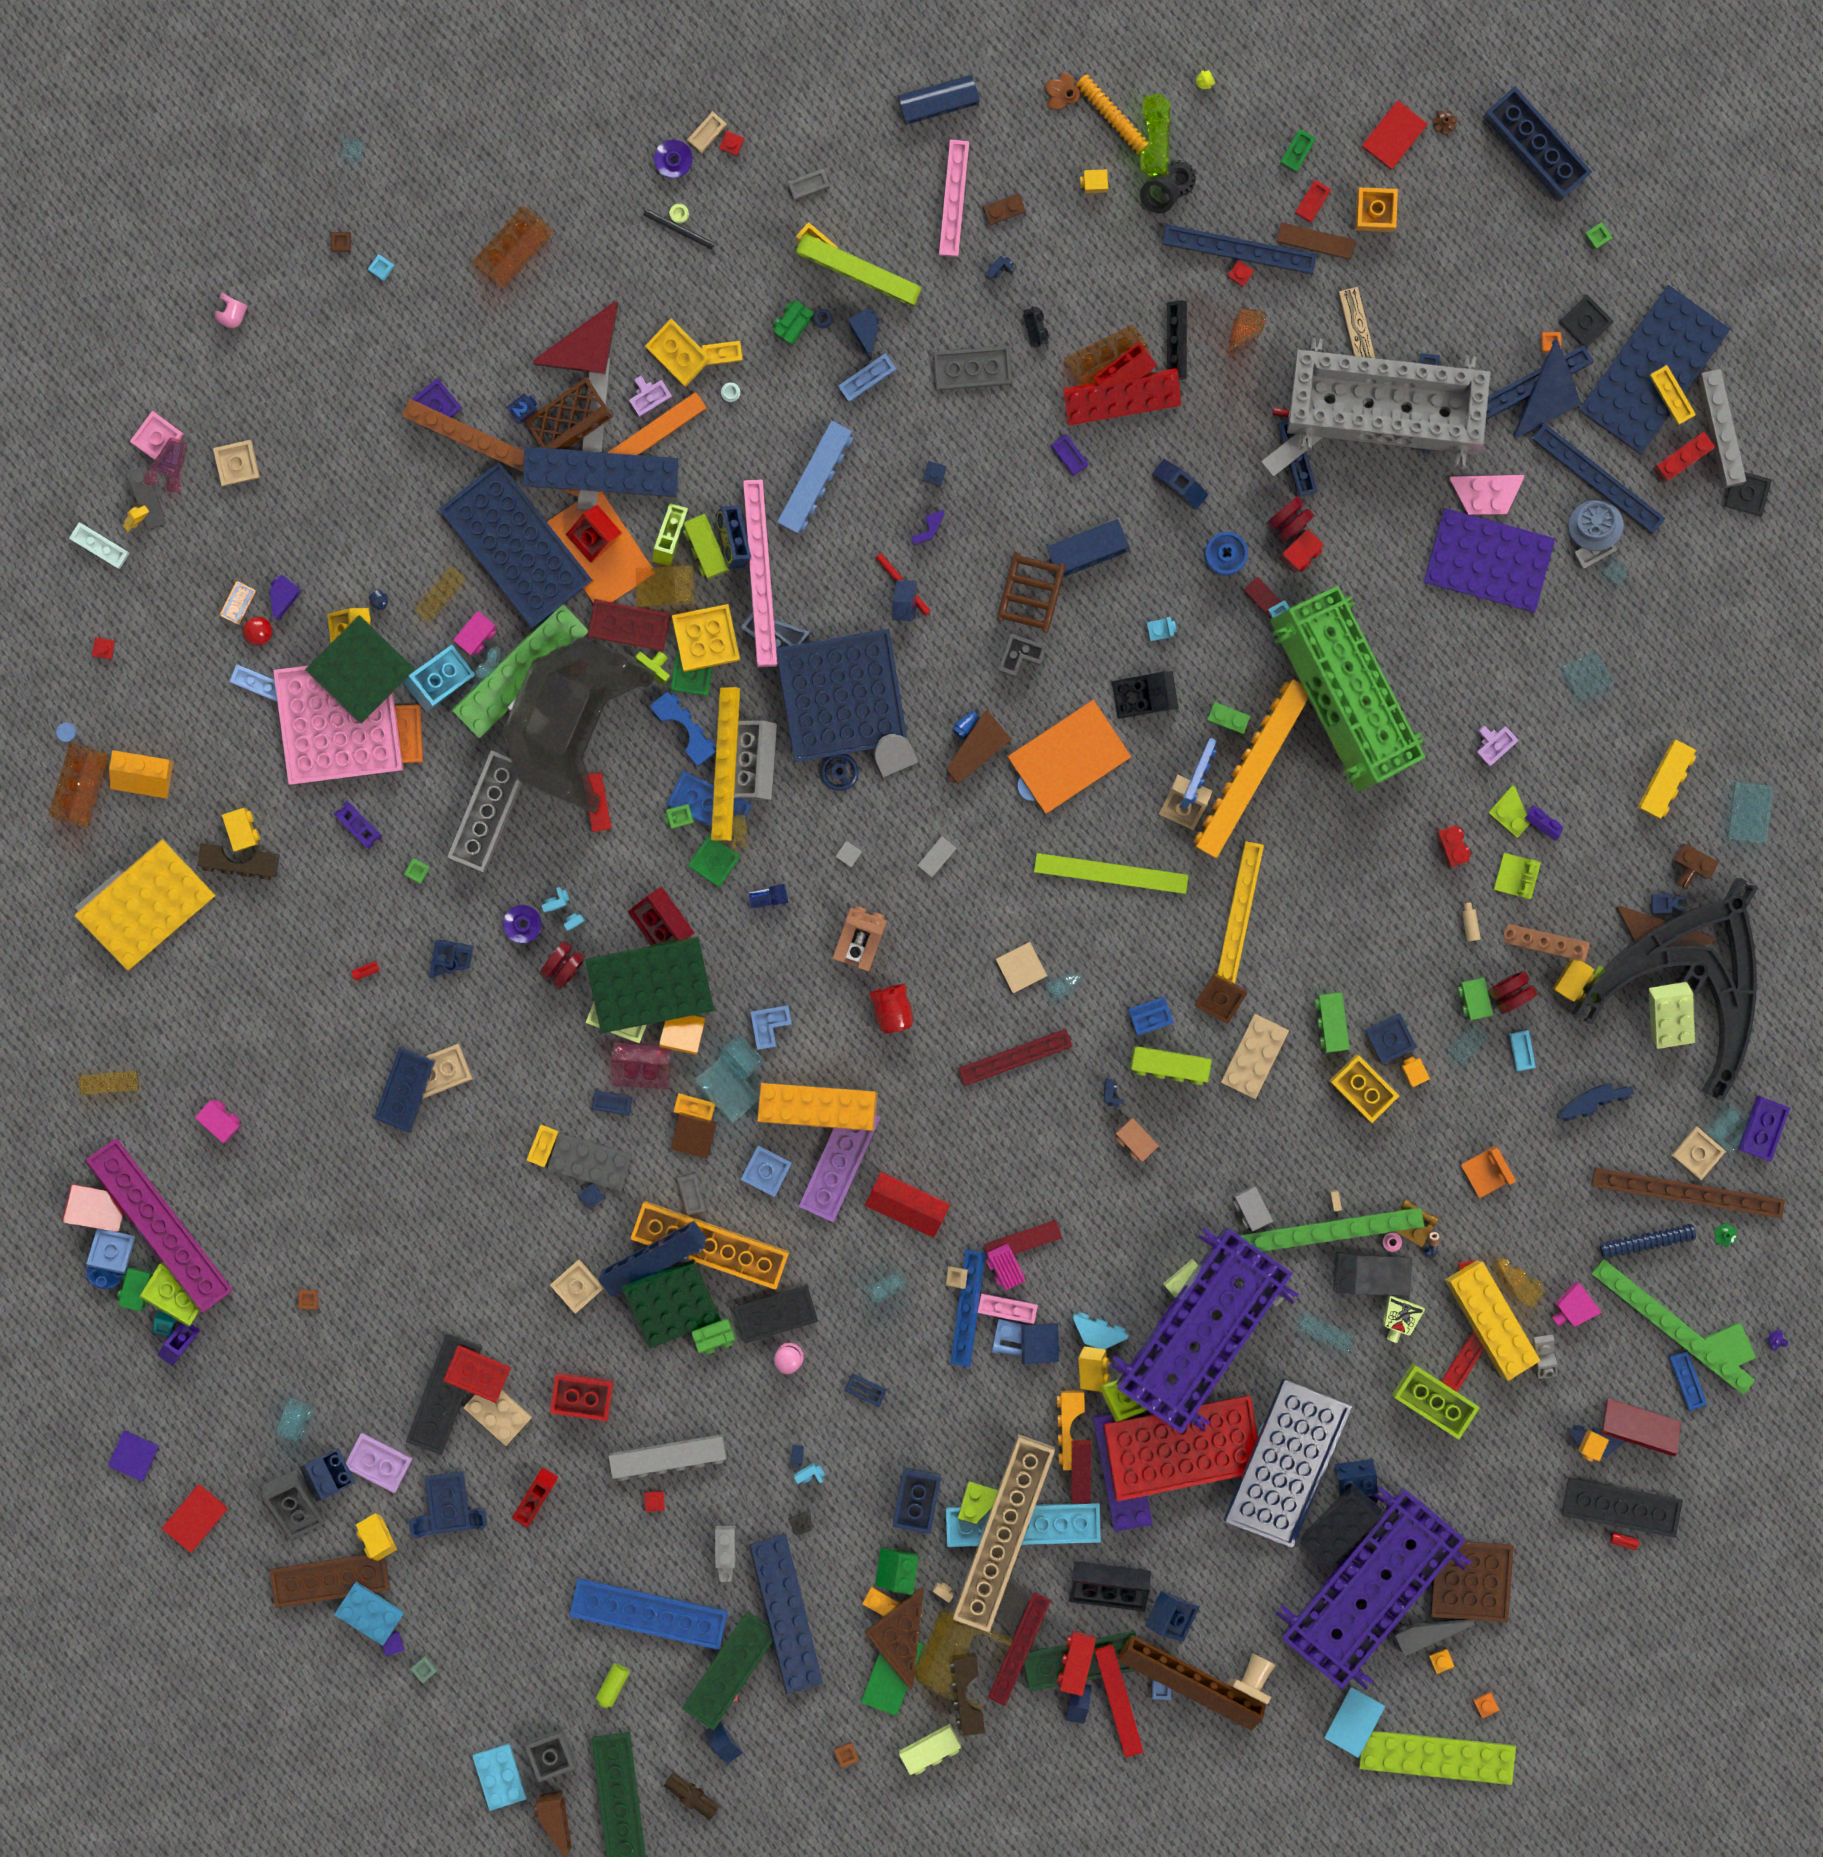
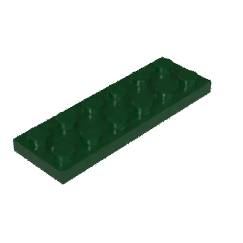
(1045, 1664)
(729, 1671)

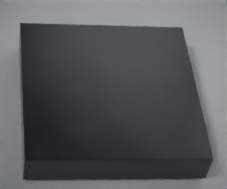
(1586, 321)
(1749, 496)

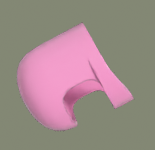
(233, 313)
(787, 1359)

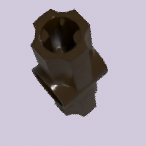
(691, 1796)

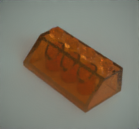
(513, 246)
(1245, 329)
(1097, 356)
(78, 785)

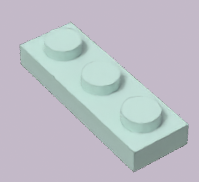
(99, 545)

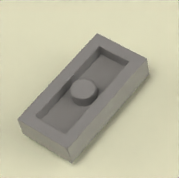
(1588, 557)

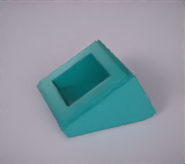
(163, 1324)

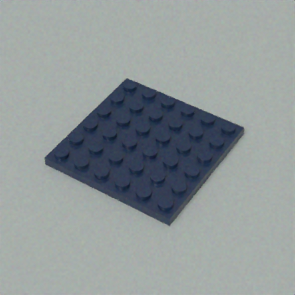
(840, 694)

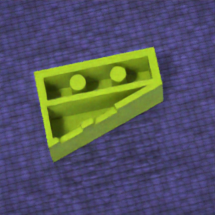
(705, 547)

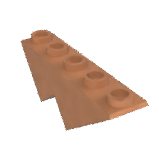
(1546, 942)

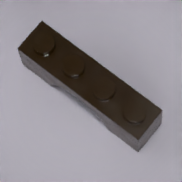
(214, 856)
(965, 1670)

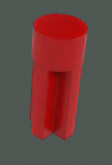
(365, 970)
(1624, 1541)

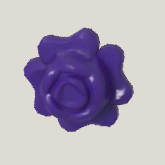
(1776, 1340)

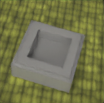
(848, 854)

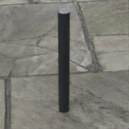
(678, 228)

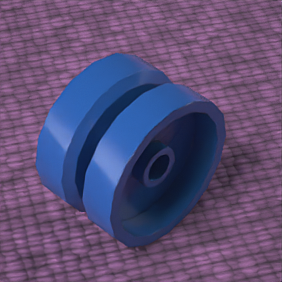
(1233, 545)

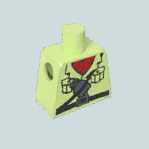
(1400, 1317)

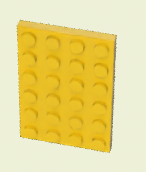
(145, 904)

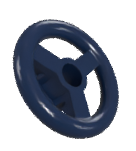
(847, 784)

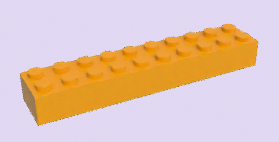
(1252, 770)

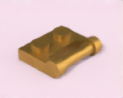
(1418, 1235)

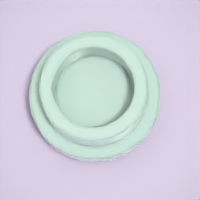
(730, 392)

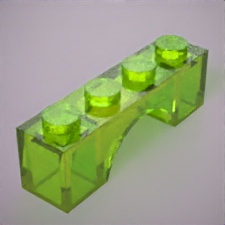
(1157, 116)

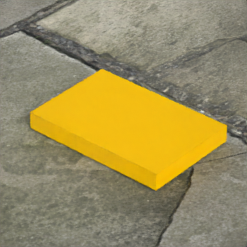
(678, 352)

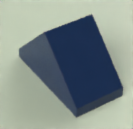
(1079, 1706)
(723, 1743)

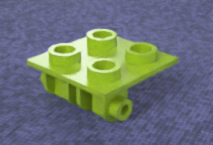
(1517, 876)

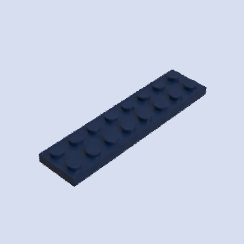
(600, 472)
(785, 1614)

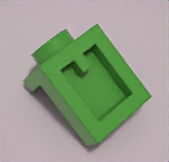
(679, 816)

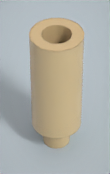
(1470, 923)

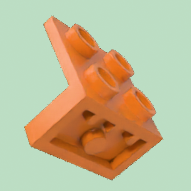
(1488, 1171)

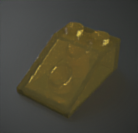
(665, 586)

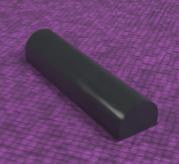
(1177, 337)

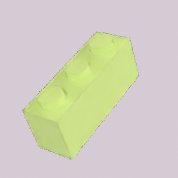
(930, 1750)

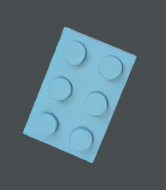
(499, 1777)

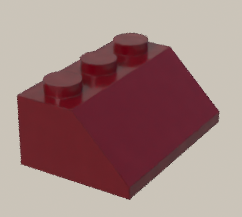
(660, 919)

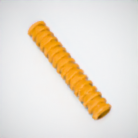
(1112, 114)

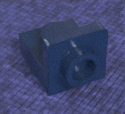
(996, 269)
(1109, 1090)

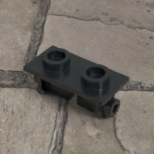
(1039, 334)

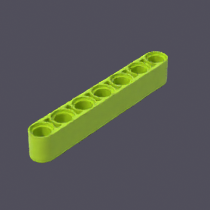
(858, 270)

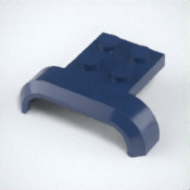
(447, 1507)

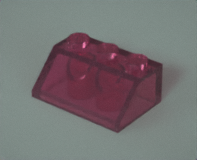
(640, 1066)

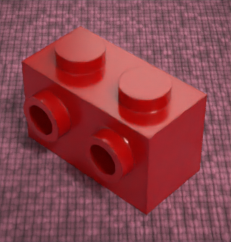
(1453, 846)

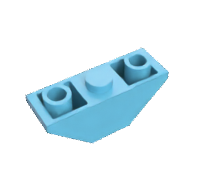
(1097, 1332)

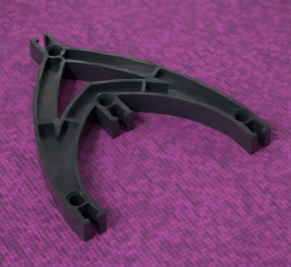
(1733, 996)

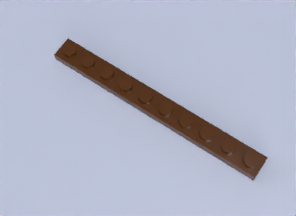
(1688, 1192)

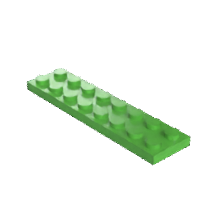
(501, 686)

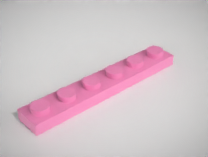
(954, 198)

